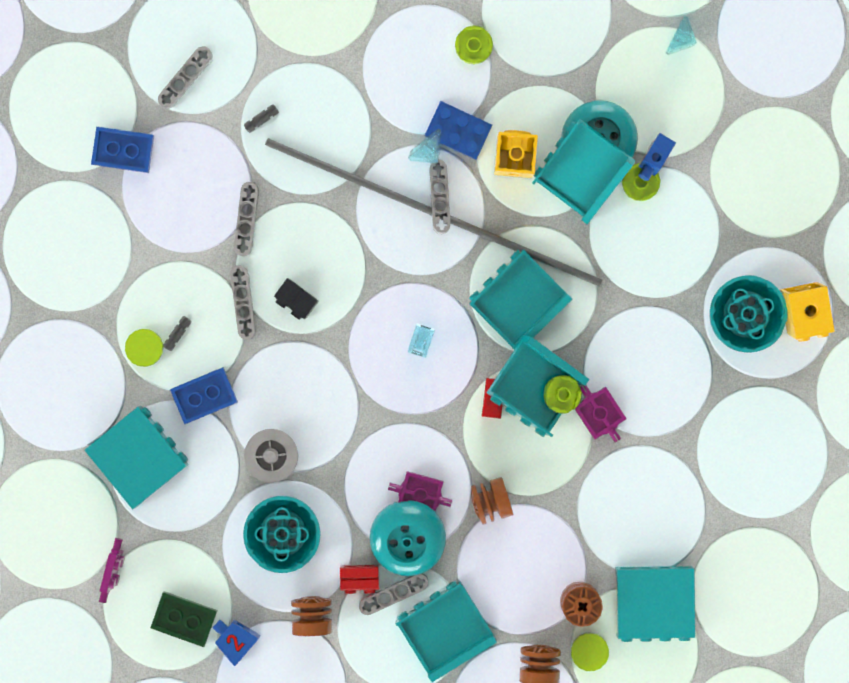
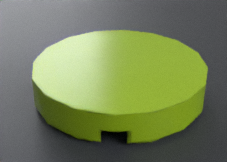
(473, 45)
(638, 188)
(144, 347)
(562, 394)
(589, 652)

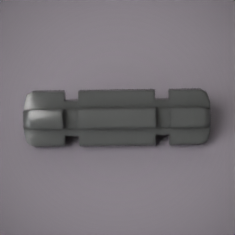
(261, 118)
(177, 333)

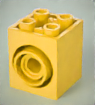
(515, 154)
(816, 319)

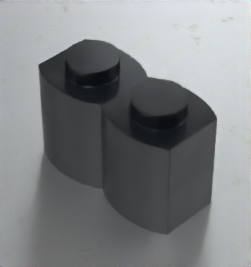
(296, 299)

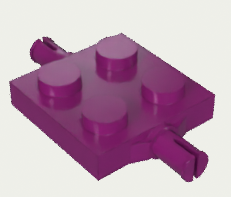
(600, 413)
(421, 489)
(111, 577)

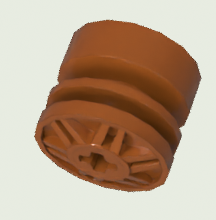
(491, 500)
(581, 592)
(311, 616)
(539, 662)

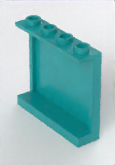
(583, 169)
(519, 299)
(523, 382)
(137, 456)
(655, 603)
(445, 630)

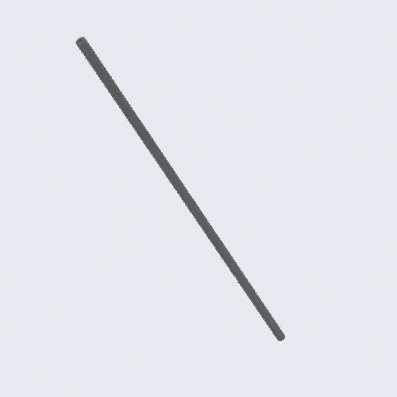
(427, 209)

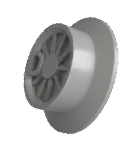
(271, 455)

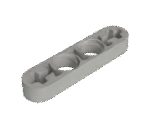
(187, 79)
(442, 196)
(242, 218)
(239, 303)
(392, 591)

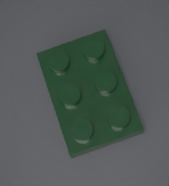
(183, 619)

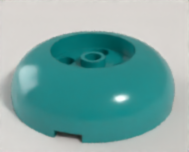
(614, 120)
(768, 304)
(421, 522)
(281, 557)

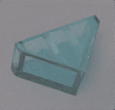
(683, 37)
(428, 149)
(421, 340)

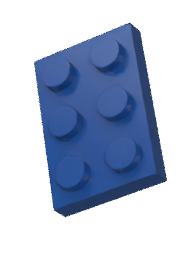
(459, 130)
(122, 149)
(204, 395)

